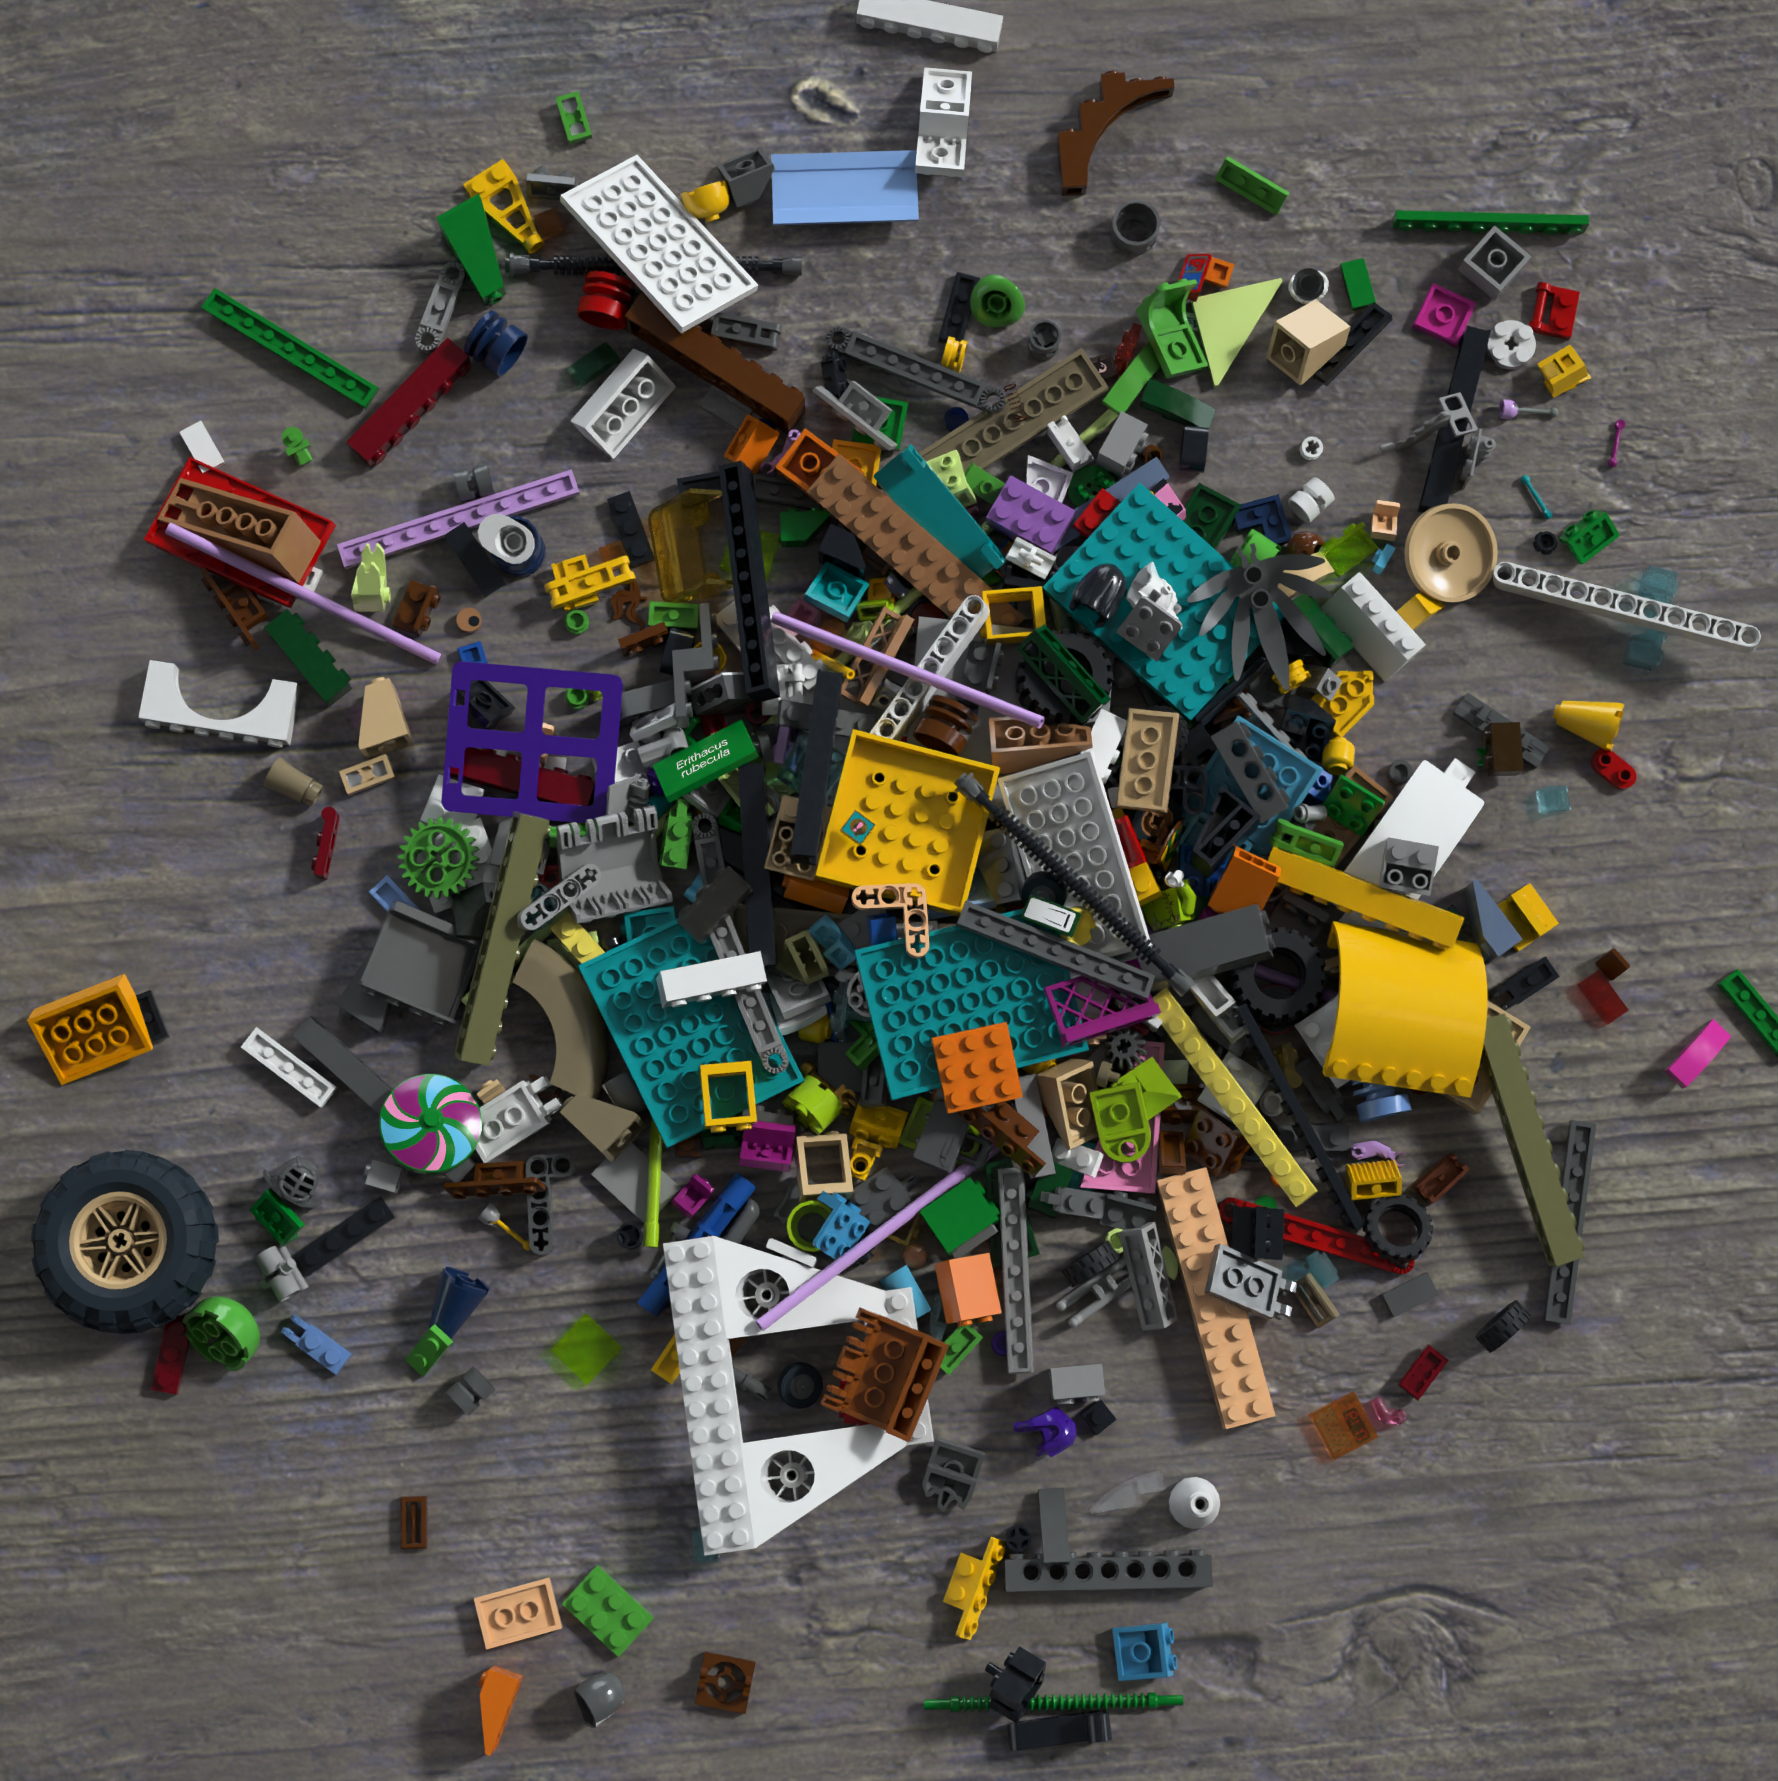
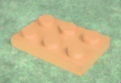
(518, 1613)

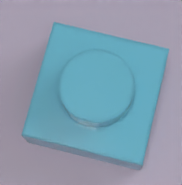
(1381, 558)

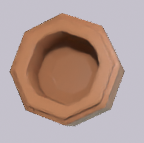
(914, 1256)

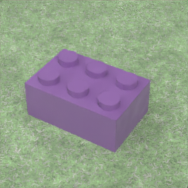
(1030, 515)

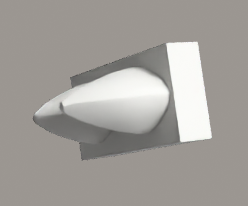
(648, 727)

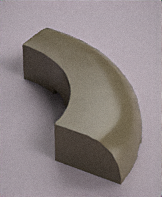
(574, 1017)

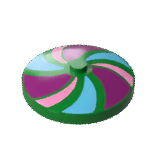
(430, 1124)

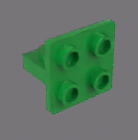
(1352, 805)

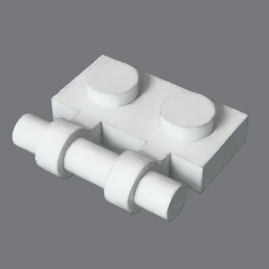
(797, 677)

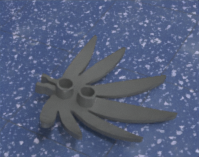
(1257, 589)

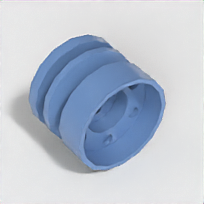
(1380, 1101)

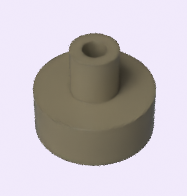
(1105, 1074)

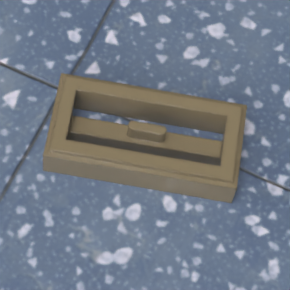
(1317, 1298)

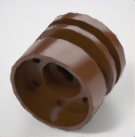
(945, 725)

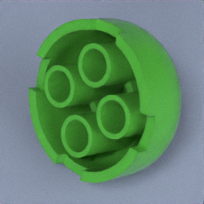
(231, 1323)

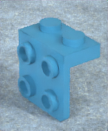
(842, 1226)

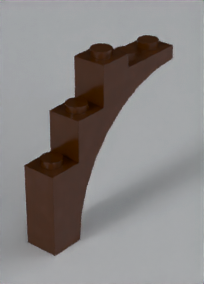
(1095, 117)

